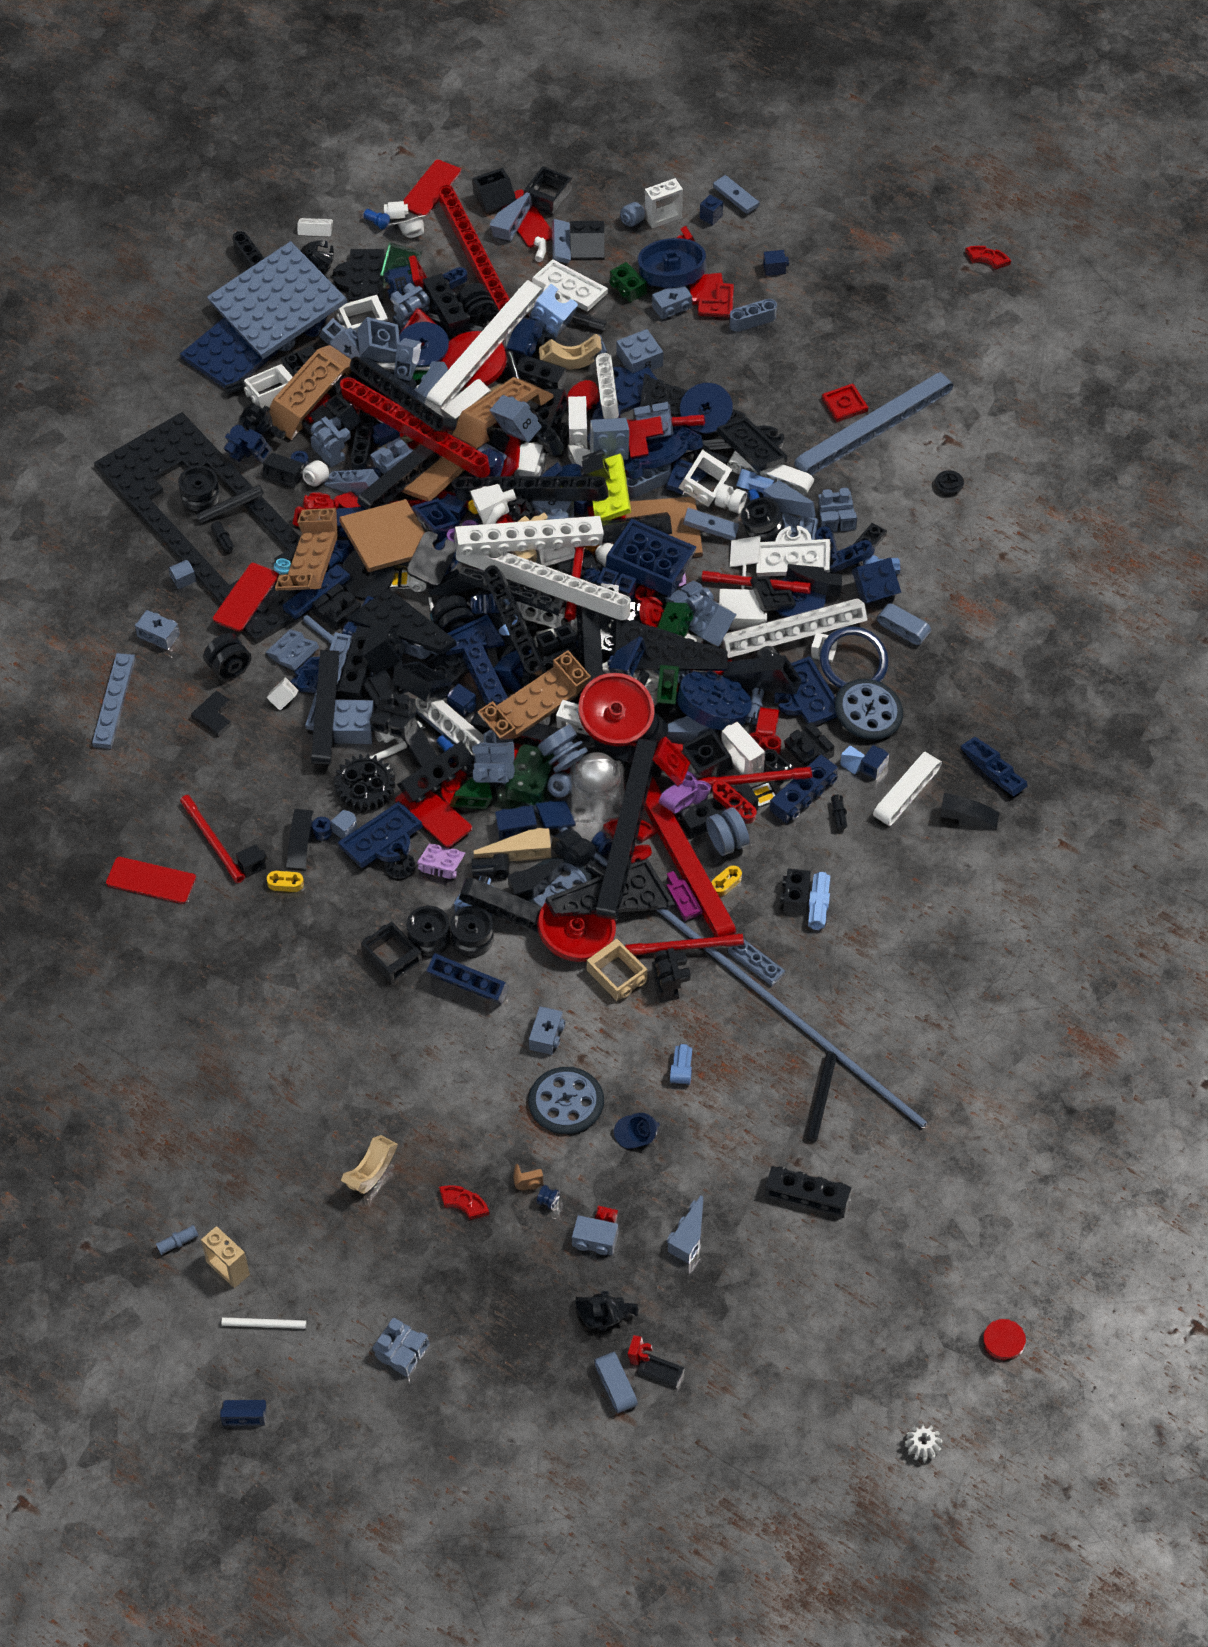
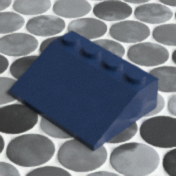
(650, 557)

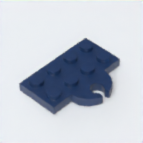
(628, 388)
(813, 698)
(382, 836)

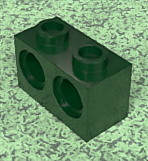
(628, 282)

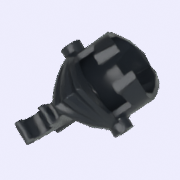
(321, 259)
(259, 420)
(603, 1310)

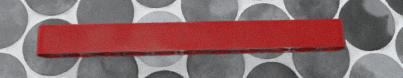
(471, 245)
(414, 428)
(688, 864)

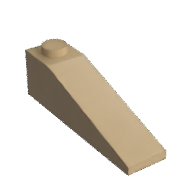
(523, 846)

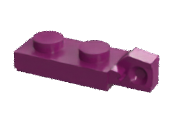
(683, 897)

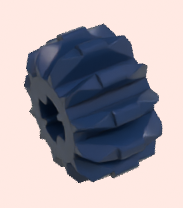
(483, 604)

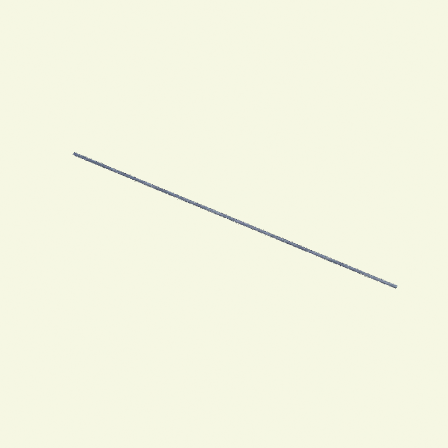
(726, 962)

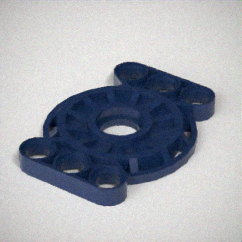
(669, 450)

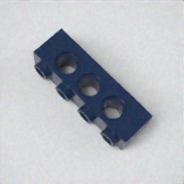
(483, 674)
(804, 790)
(468, 978)

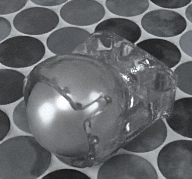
(596, 787)

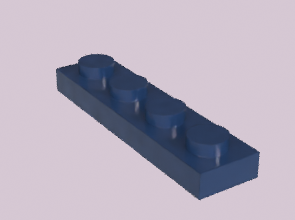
(303, 600)

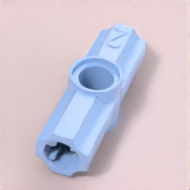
(819, 901)

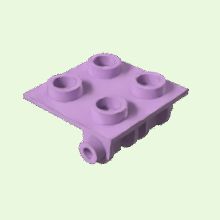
(440, 858)

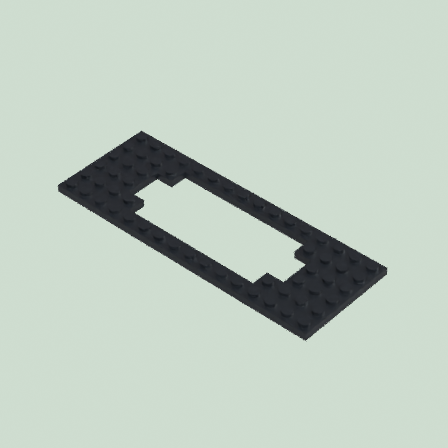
(160, 451)

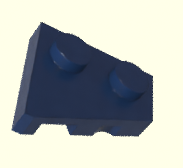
(679, 472)

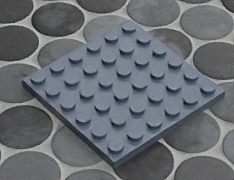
(277, 299)

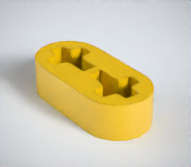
(725, 880)
(285, 881)

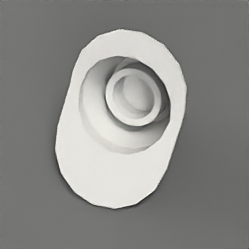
(412, 227)

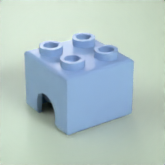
(552, 314)

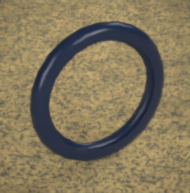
(837, 634)

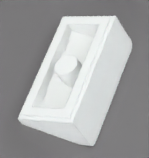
(315, 227)

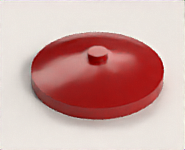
(491, 368)
(616, 709)
(575, 936)

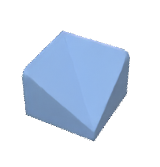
(851, 759)

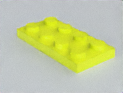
(618, 501)

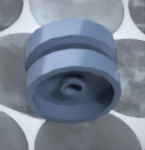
(727, 831)

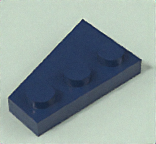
(477, 631)

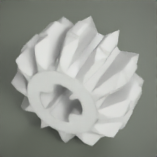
(931, 1440)

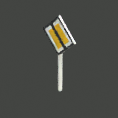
(400, 580)
(763, 792)

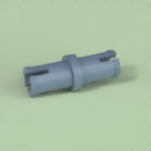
(756, 700)
(177, 1239)

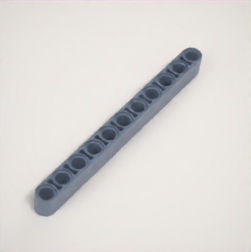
(874, 424)

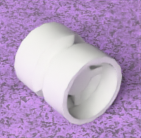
(730, 498)

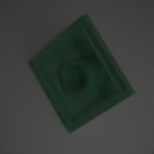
(398, 256)

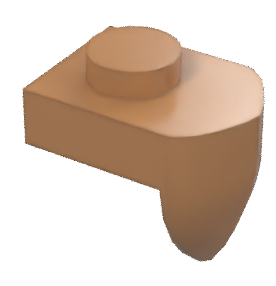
(527, 1180)

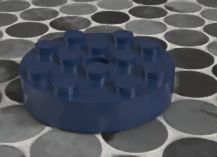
(672, 262)
(713, 700)

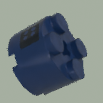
(398, 279)

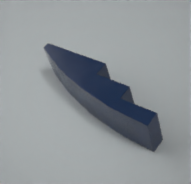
(993, 766)

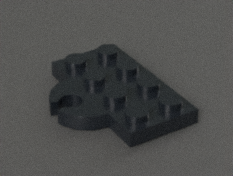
(361, 274)
(754, 443)

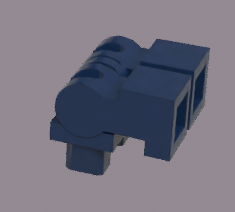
(245, 443)
(626, 583)

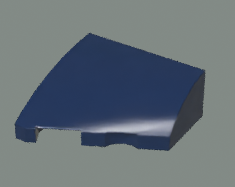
(307, 676)

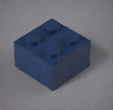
(876, 581)

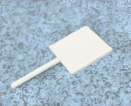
(745, 552)

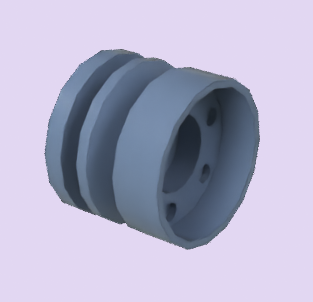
(562, 748)

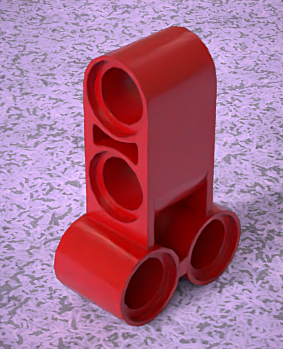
(766, 730)

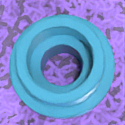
(282, 566)

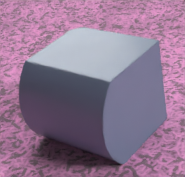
(182, 574)
(344, 824)

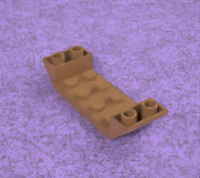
(307, 389)
(477, 418)
(313, 550)
(537, 698)

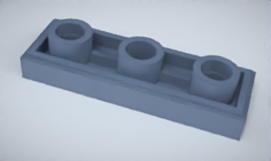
(736, 194)
(561, 241)
(710, 524)
(764, 967)

